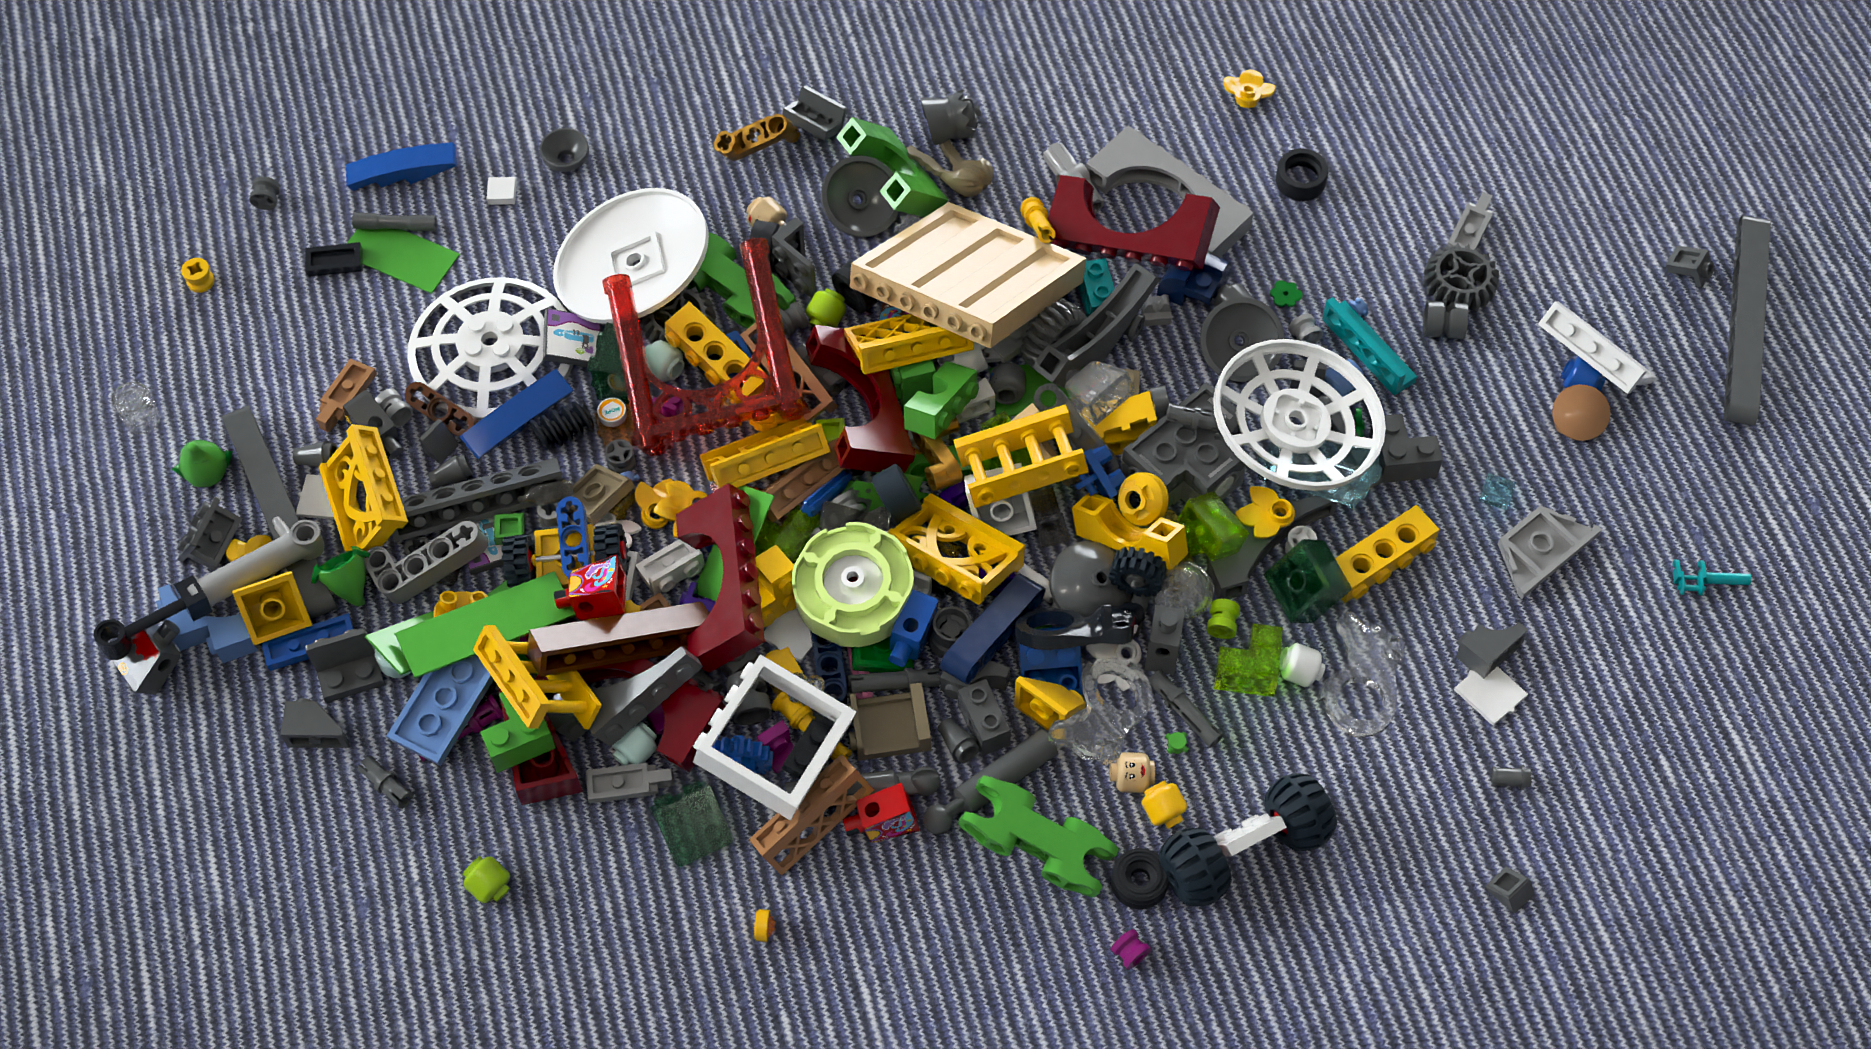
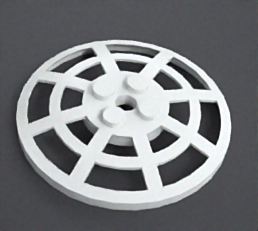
(475, 331)
(1304, 406)

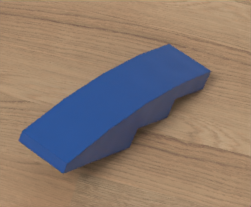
(405, 163)
(516, 413)

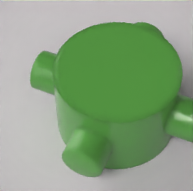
(1176, 742)

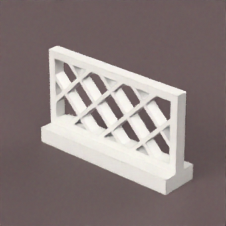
(1595, 348)

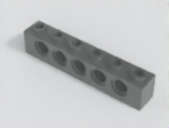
(474, 499)

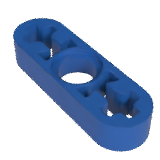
(563, 520)

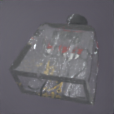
(1098, 389)

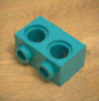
(1096, 285)

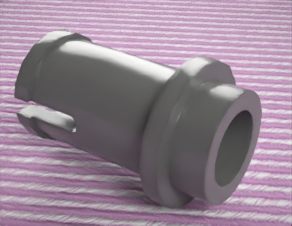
(1517, 777)

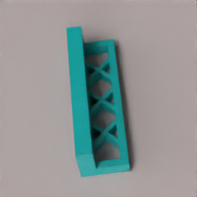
(1368, 346)

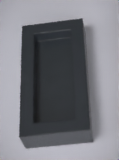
(333, 259)

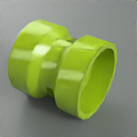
(1222, 623)

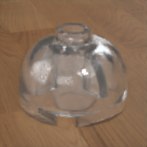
(1193, 583)

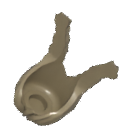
(966, 177)

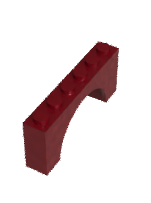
(1177, 242)
(883, 439)
(736, 617)
(685, 710)

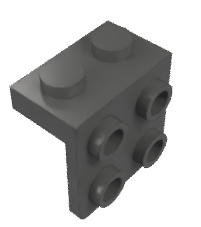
(789, 257)

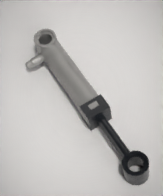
(200, 594)

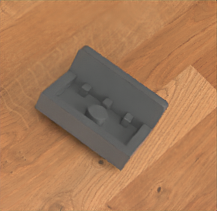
(816, 113)

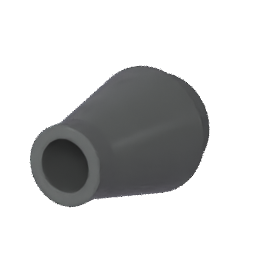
(314, 454)
(452, 471)
(959, 742)

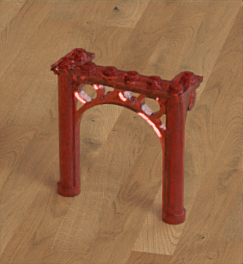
(657, 437)

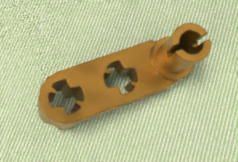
(740, 142)
(944, 467)

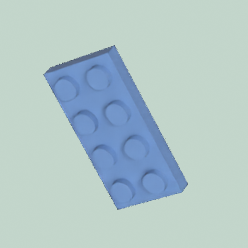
(441, 709)

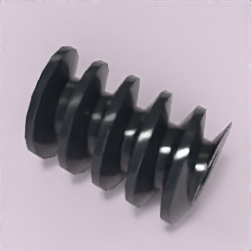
(562, 425)

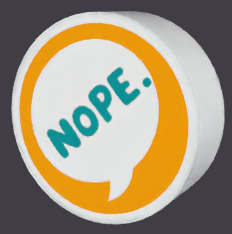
(612, 412)

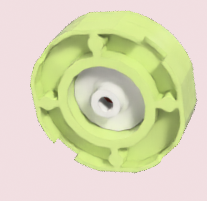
(852, 584)

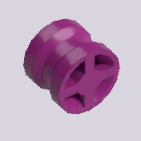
(1130, 949)

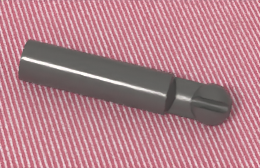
(1008, 768)
(922, 781)

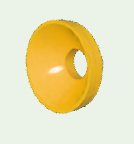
(1153, 498)

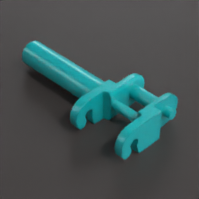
(1706, 578)

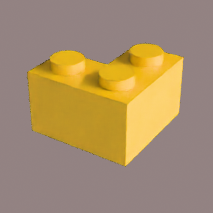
(775, 584)

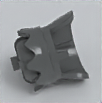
(950, 117)

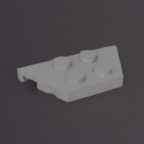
(1542, 546)

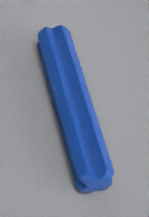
(825, 493)

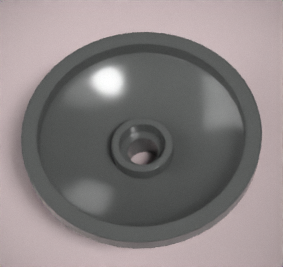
(862, 178)
(1242, 318)
(1075, 582)

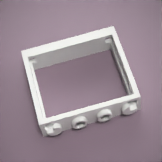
(745, 779)

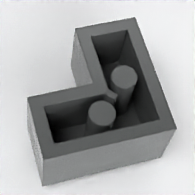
(1407, 457)

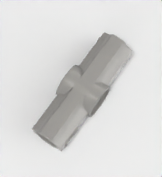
(1063, 163)

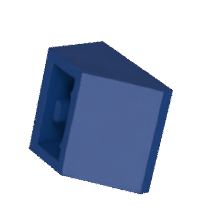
(1051, 666)

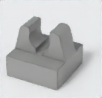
(1157, 311)

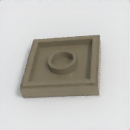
(600, 491)

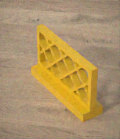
(902, 348)

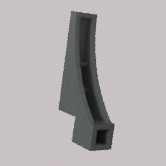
(1099, 331)
(1233, 572)
(630, 700)

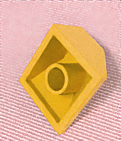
(272, 608)
(1046, 701)

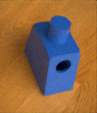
(912, 628)

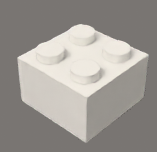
(1008, 515)

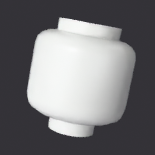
(1301, 664)

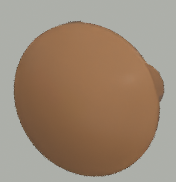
(1581, 412)

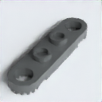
(1083, 435)

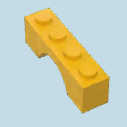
(1101, 522)

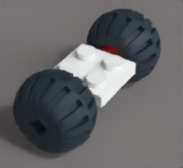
(1294, 810)

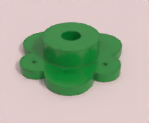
(1285, 294)

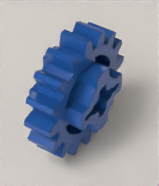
(746, 752)

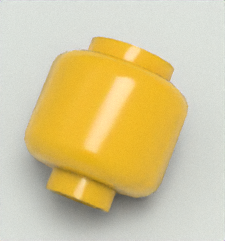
(1164, 804)

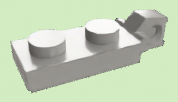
(1472, 223)
(626, 782)

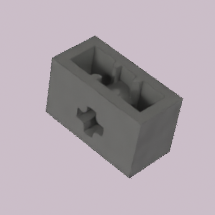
(984, 717)

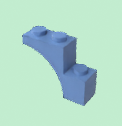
(223, 635)

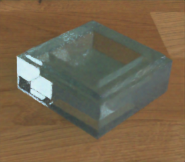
(1497, 491)

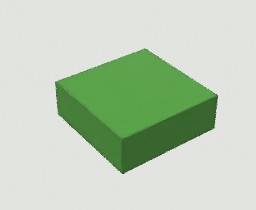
(508, 525)

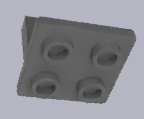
(209, 534)

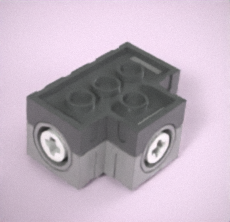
(1186, 458)

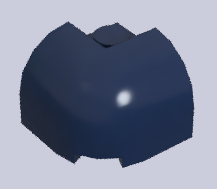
(1196, 283)

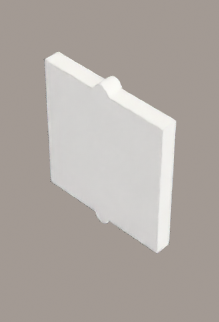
(314, 499)
(791, 632)
(1491, 696)

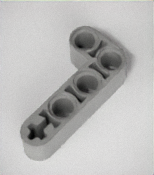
(471, 544)

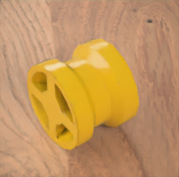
(197, 275)

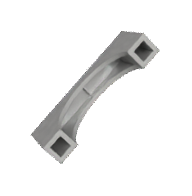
(1137, 159)

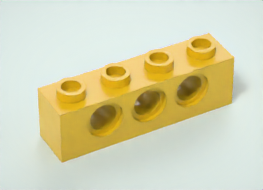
(690, 322)
(1412, 526)

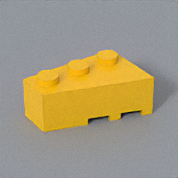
(1126, 422)

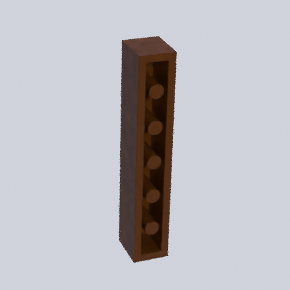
(613, 638)

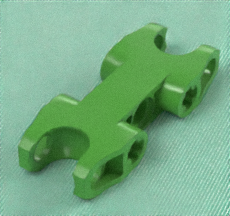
(730, 282)
(1021, 827)

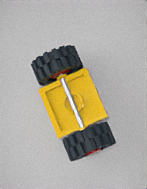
(526, 563)

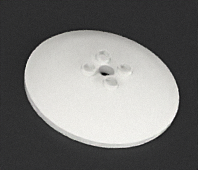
(642, 225)

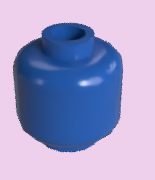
(1580, 372)

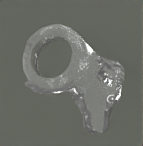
(1371, 661)
(1099, 728)

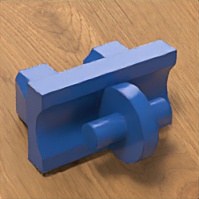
(1105, 483)

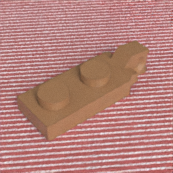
(348, 384)

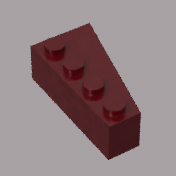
(545, 775)

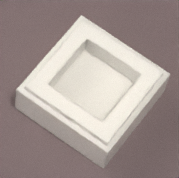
(501, 190)

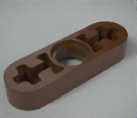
(429, 409)

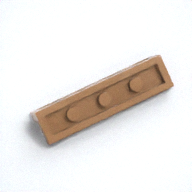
(807, 377)
(801, 482)
(828, 790)

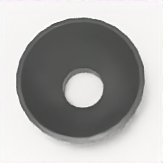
(563, 142)

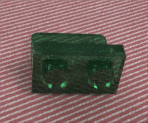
(691, 822)

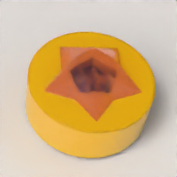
(764, 925)

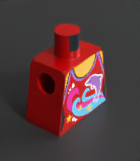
(595, 590)
(883, 815)

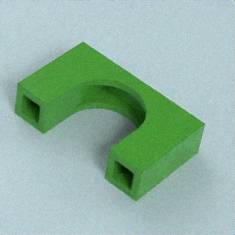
(910, 187)

